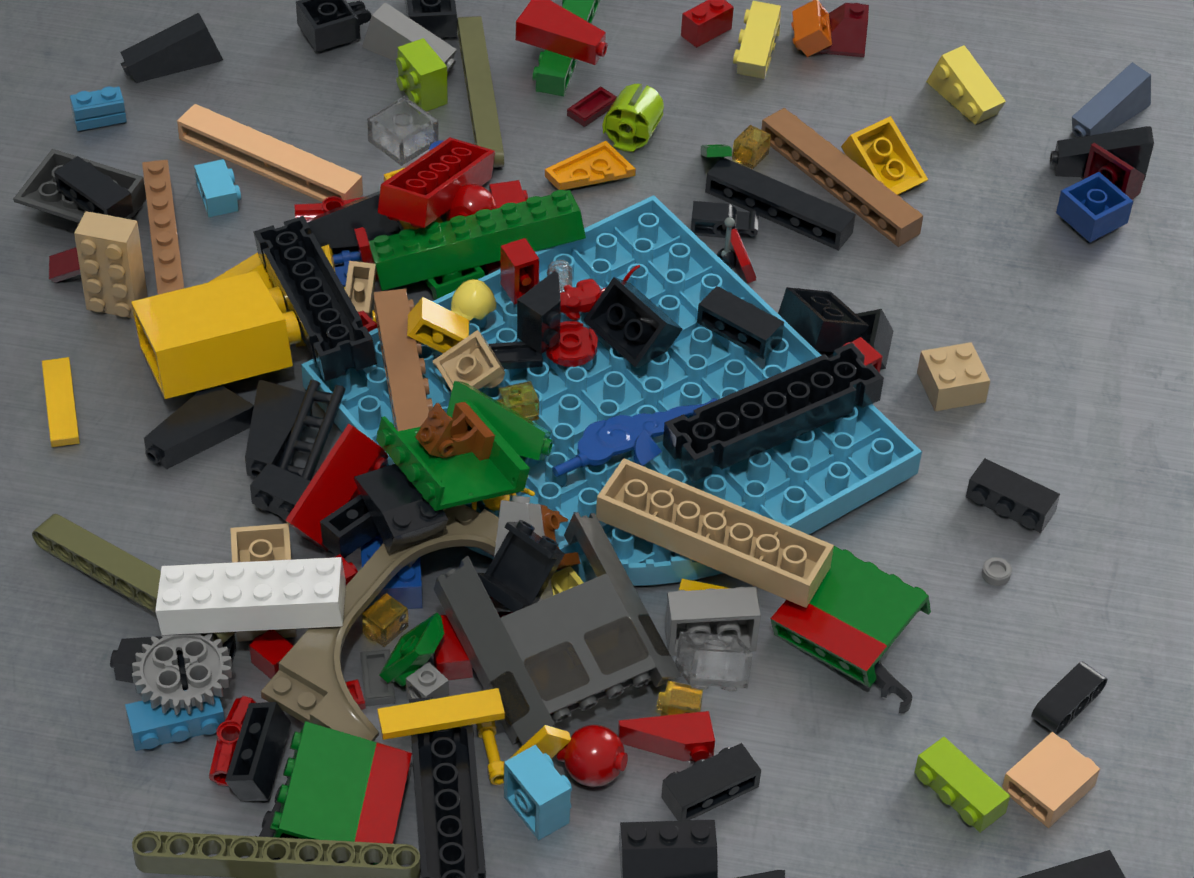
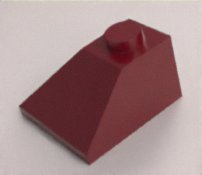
(848, 30)
(1115, 170)

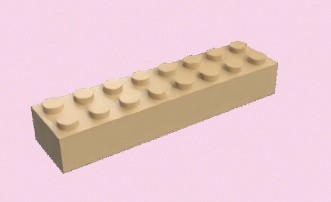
(714, 532)

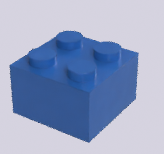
(1094, 206)

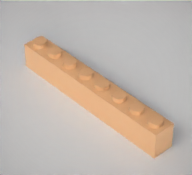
(267, 155)

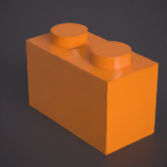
(811, 28)

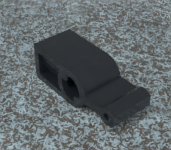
(709, 219)

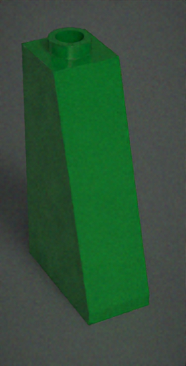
(519, 432)

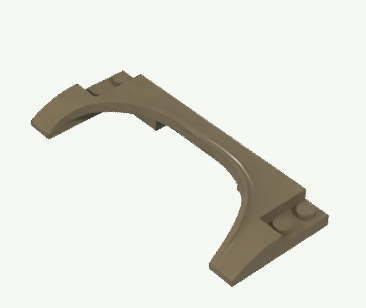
(311, 675)

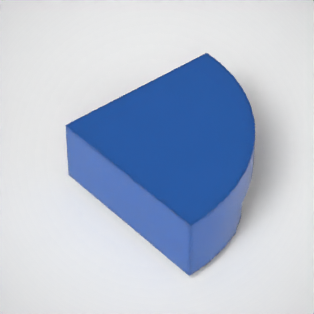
(645, 449)

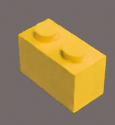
(436, 326)

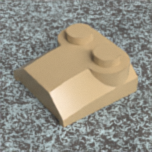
(471, 363)

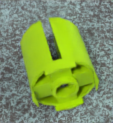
(633, 117)

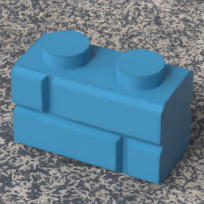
(98, 108)

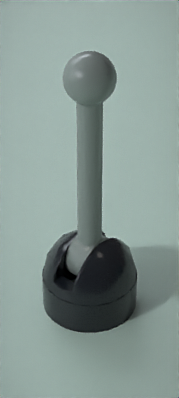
(726, 254)

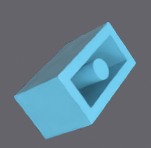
(217, 188)

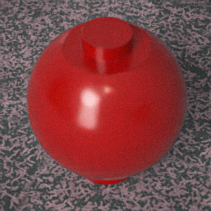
(469, 200)
(594, 756)

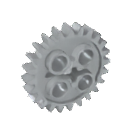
(158, 673)

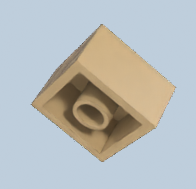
(953, 376)

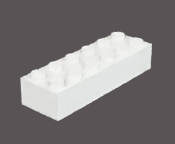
(251, 596)

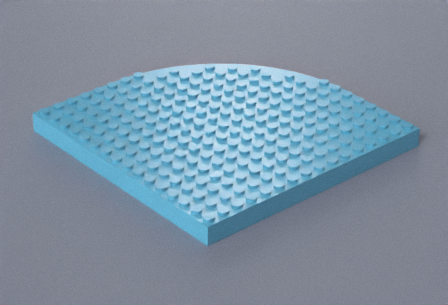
(794, 483)

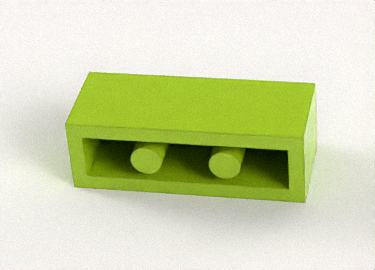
(961, 784)

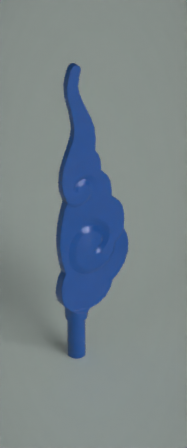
(617, 435)

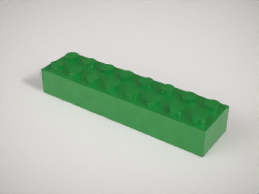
(475, 238)

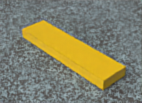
(60, 402)
(440, 713)

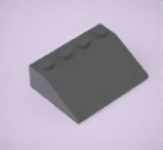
(42, 194)

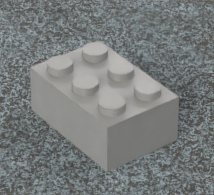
(713, 612)

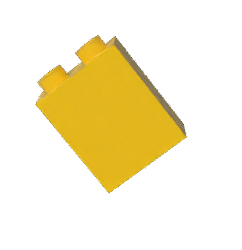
(215, 333)

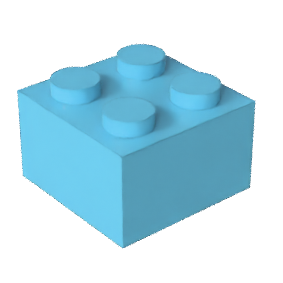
(537, 792)

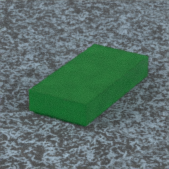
(717, 150)

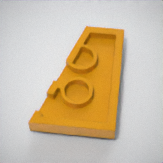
(590, 167)

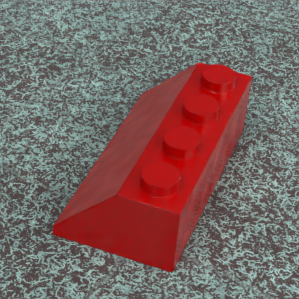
(335, 483)

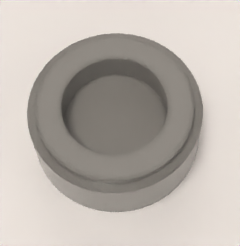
(996, 571)

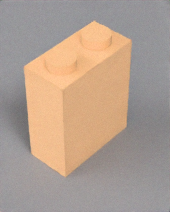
(1050, 779)

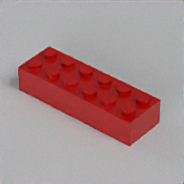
(431, 182)

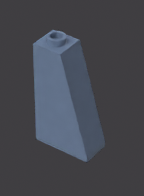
(1115, 103)

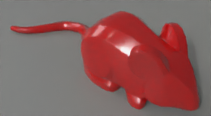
(583, 296)

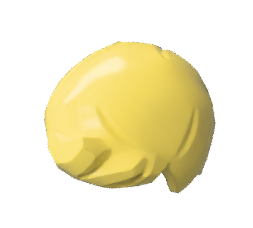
(473, 300)

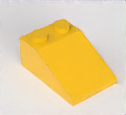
(885, 156)

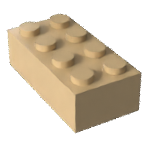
(110, 263)
(261, 544)

